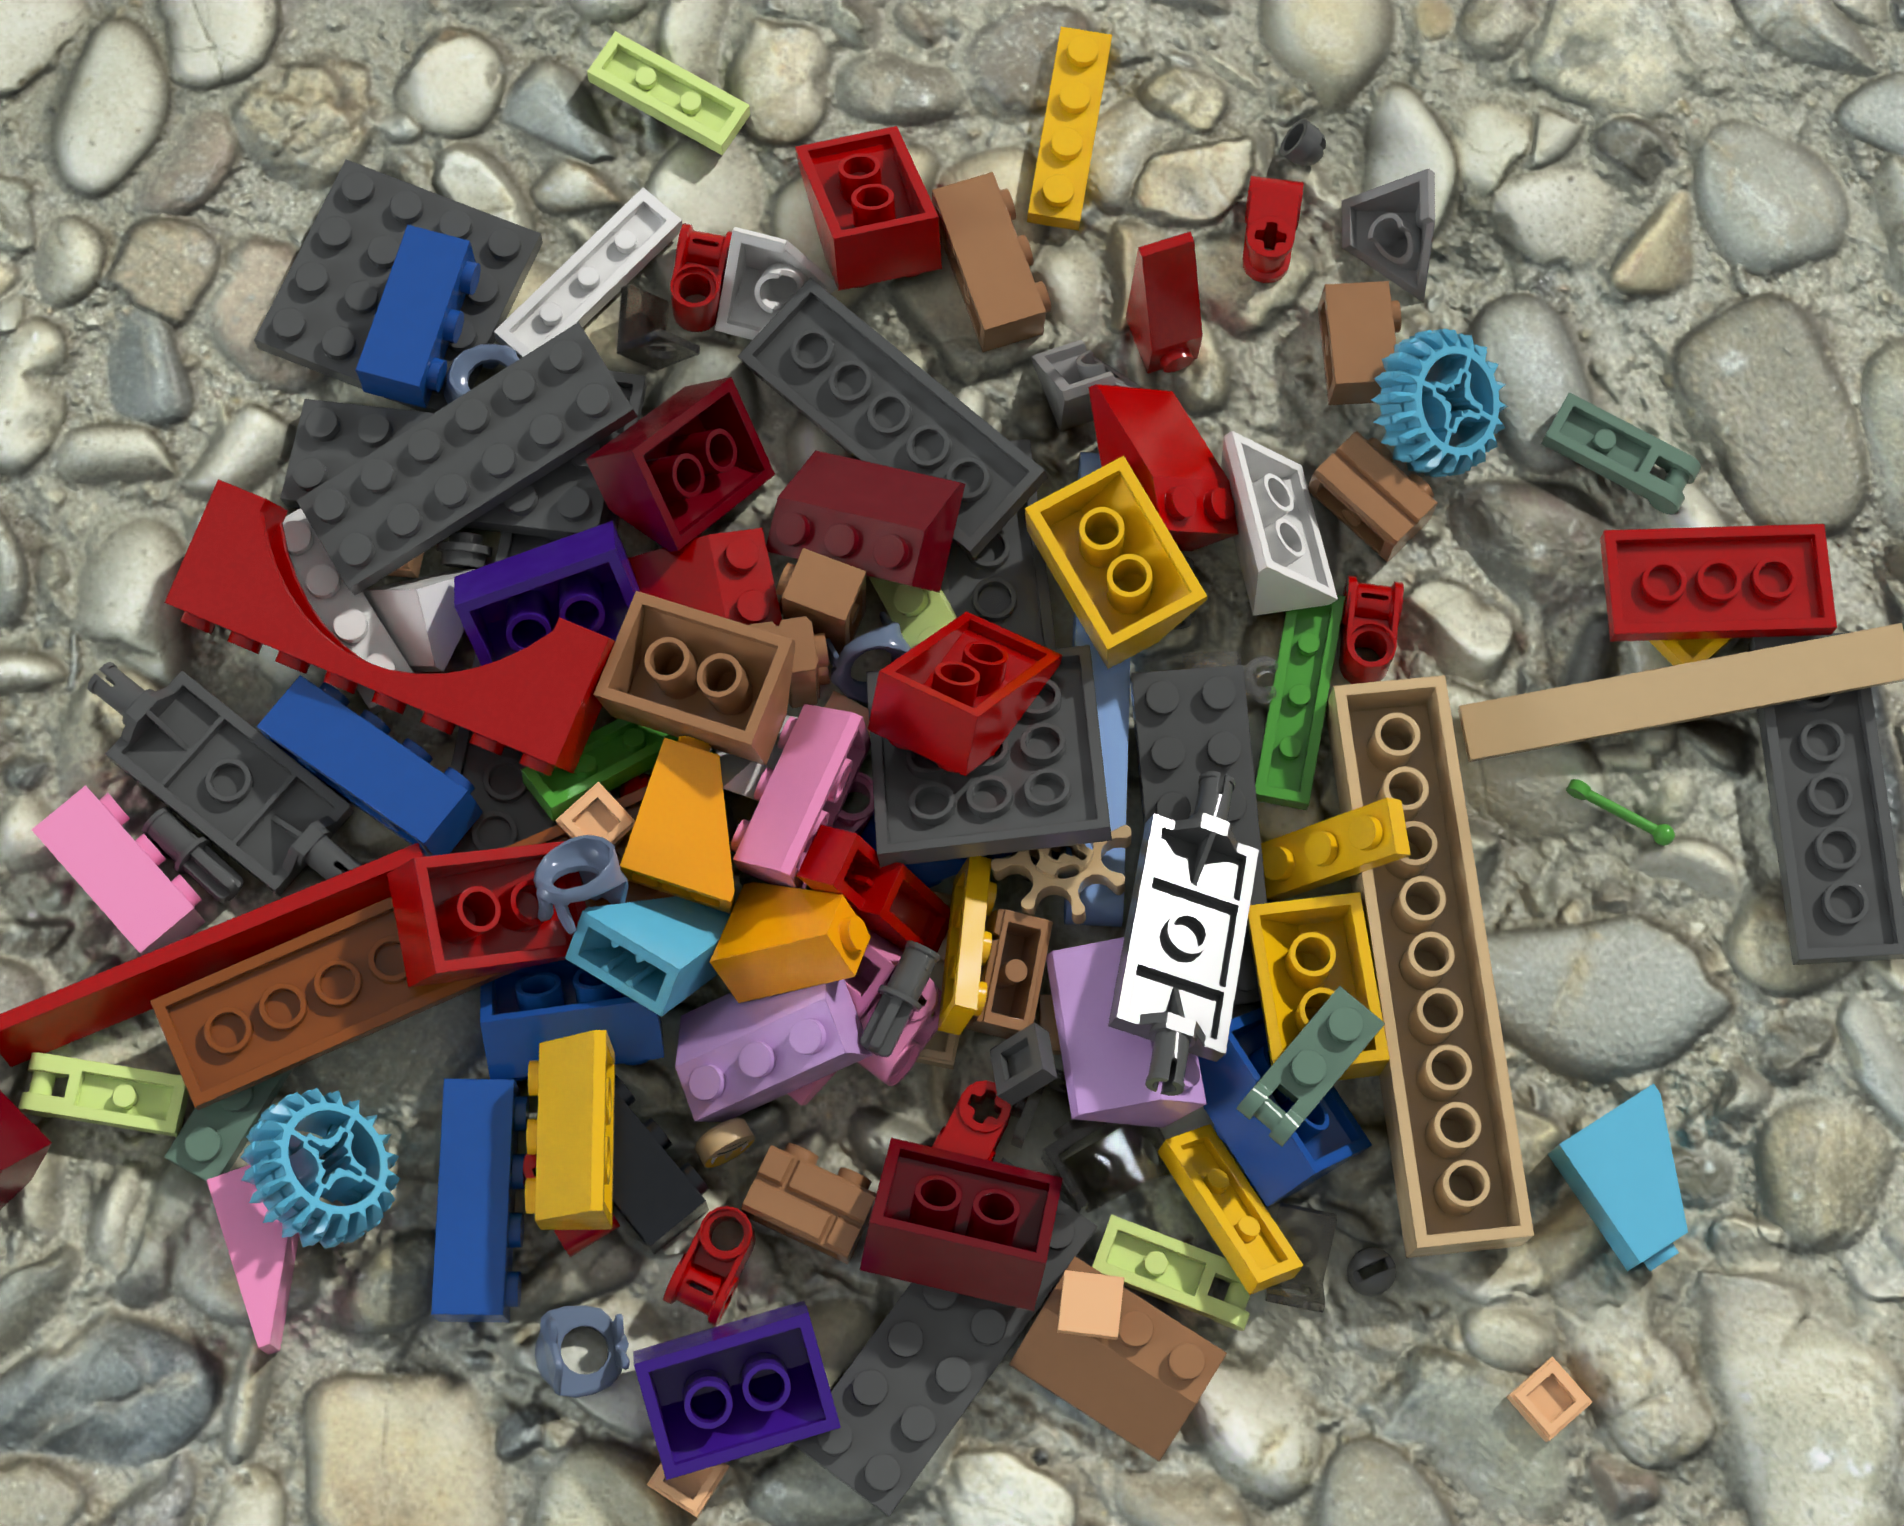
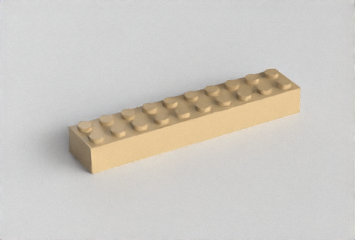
(1429, 949)

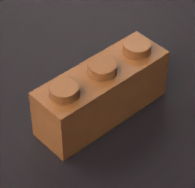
(990, 261)

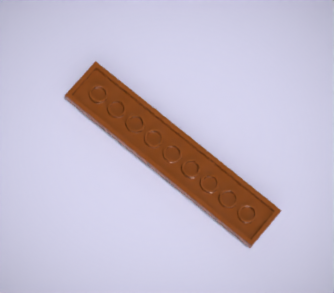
(313, 995)

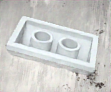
(1277, 529)

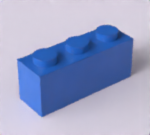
(418, 317)

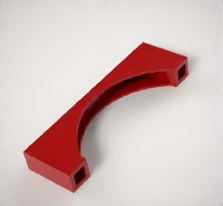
(245, 582)

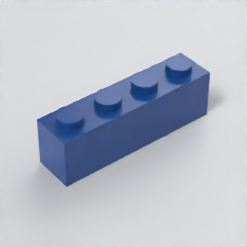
(371, 768)
(477, 1201)

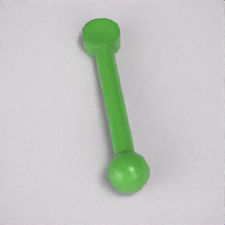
(1662, 834)

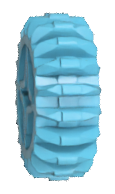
(1444, 416)
(291, 1174)

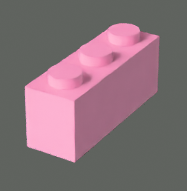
(120, 871)

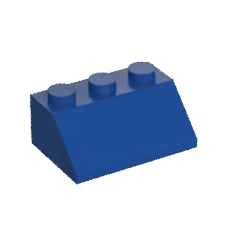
(556, 1003)
(1317, 1146)

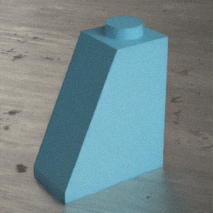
(649, 948)
(1628, 1180)

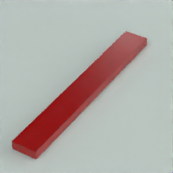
(132, 985)

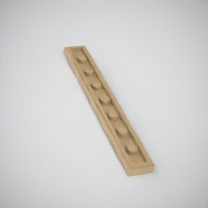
(1683, 692)

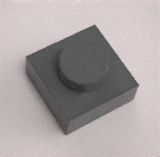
(1023, 1064)

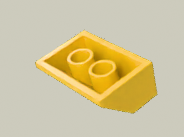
(1114, 561)
(1300, 960)
(572, 1133)

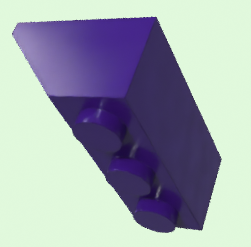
(523, 596)
(735, 1390)

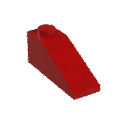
(1166, 304)

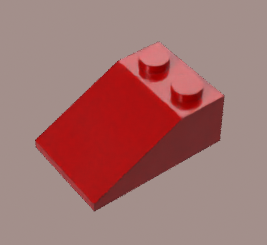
(870, 208)
(1167, 460)
(714, 574)
(960, 692)
(476, 914)

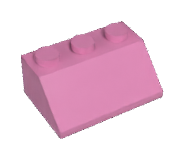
(803, 791)

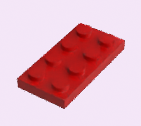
(1717, 582)

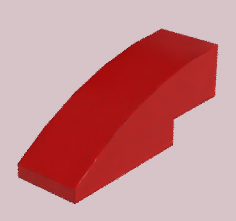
(885, 898)

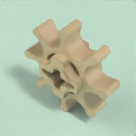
(1066, 875)

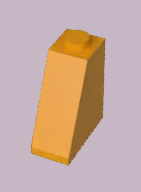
(683, 829)
(787, 941)

